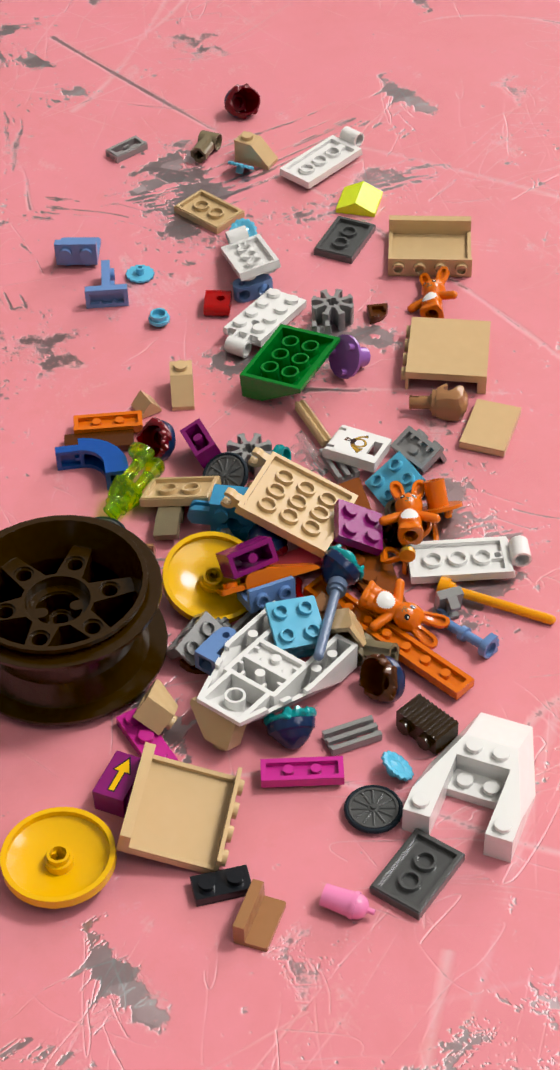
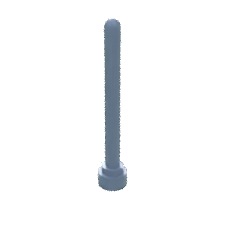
(336, 589)

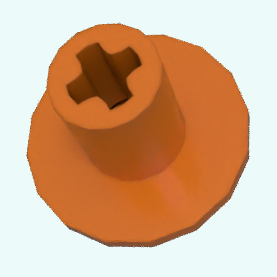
(437, 498)

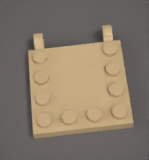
(290, 501)

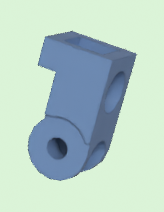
(250, 290)
(212, 648)

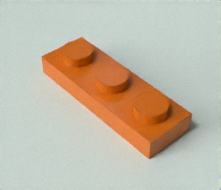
(108, 422)

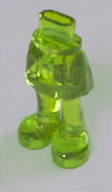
(123, 492)

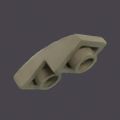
(168, 522)

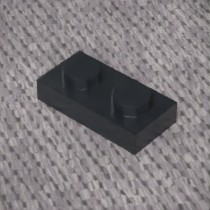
(220, 885)

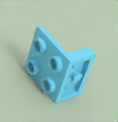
(395, 469)
(295, 624)

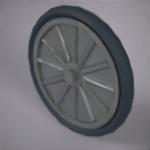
(229, 467)
(373, 809)

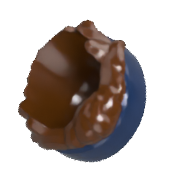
(382, 678)

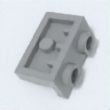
(418, 449)
(192, 636)

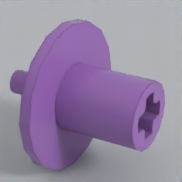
(348, 357)

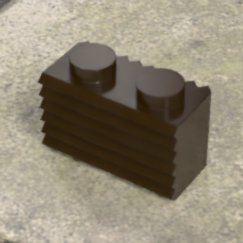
(426, 724)

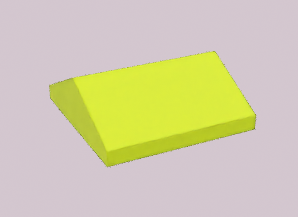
(359, 200)

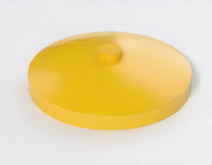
(194, 575)
(58, 857)

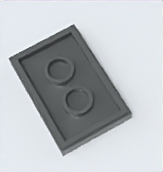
(344, 239)
(417, 873)

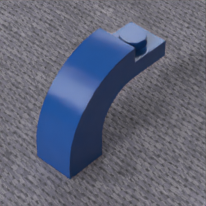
(95, 455)

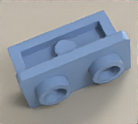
(256, 598)

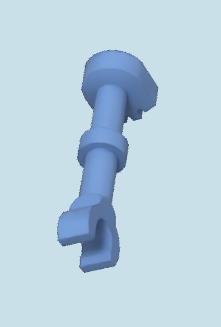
(486, 647)

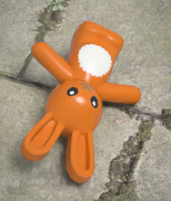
(433, 293)
(409, 513)
(405, 614)

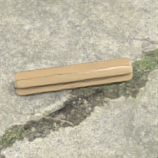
(312, 422)

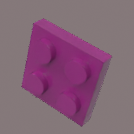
(358, 527)

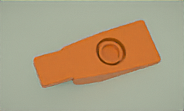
(265, 575)

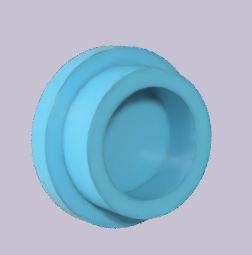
(159, 317)

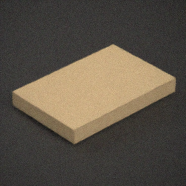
(209, 211)
(490, 427)
(178, 490)

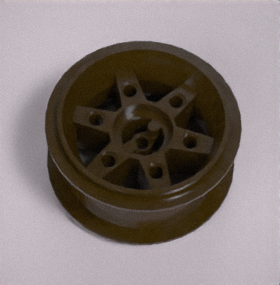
(76, 619)

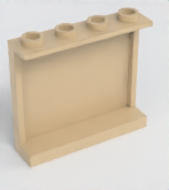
(428, 244)
(447, 351)
(180, 813)

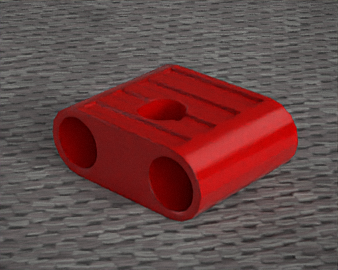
(217, 302)

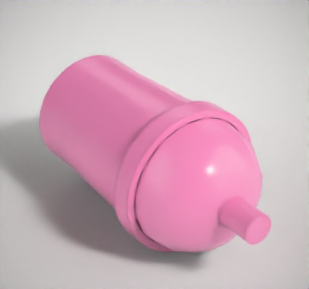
(345, 902)

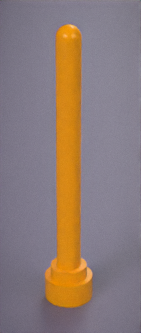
(445, 583)

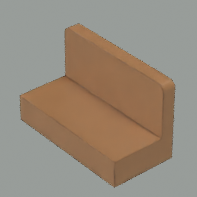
(257, 918)

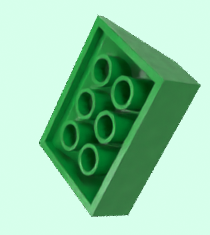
(286, 363)

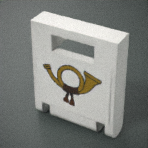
(352, 448)

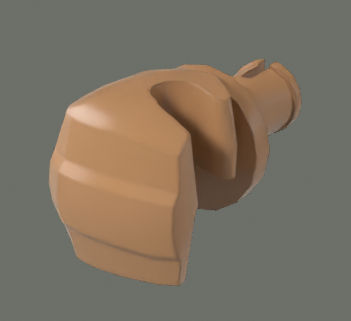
(443, 403)

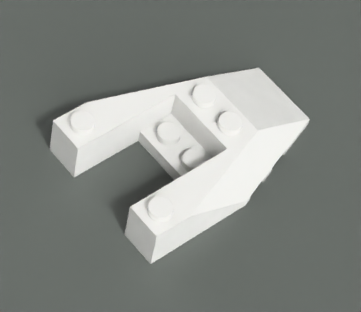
(262, 679)
(484, 766)

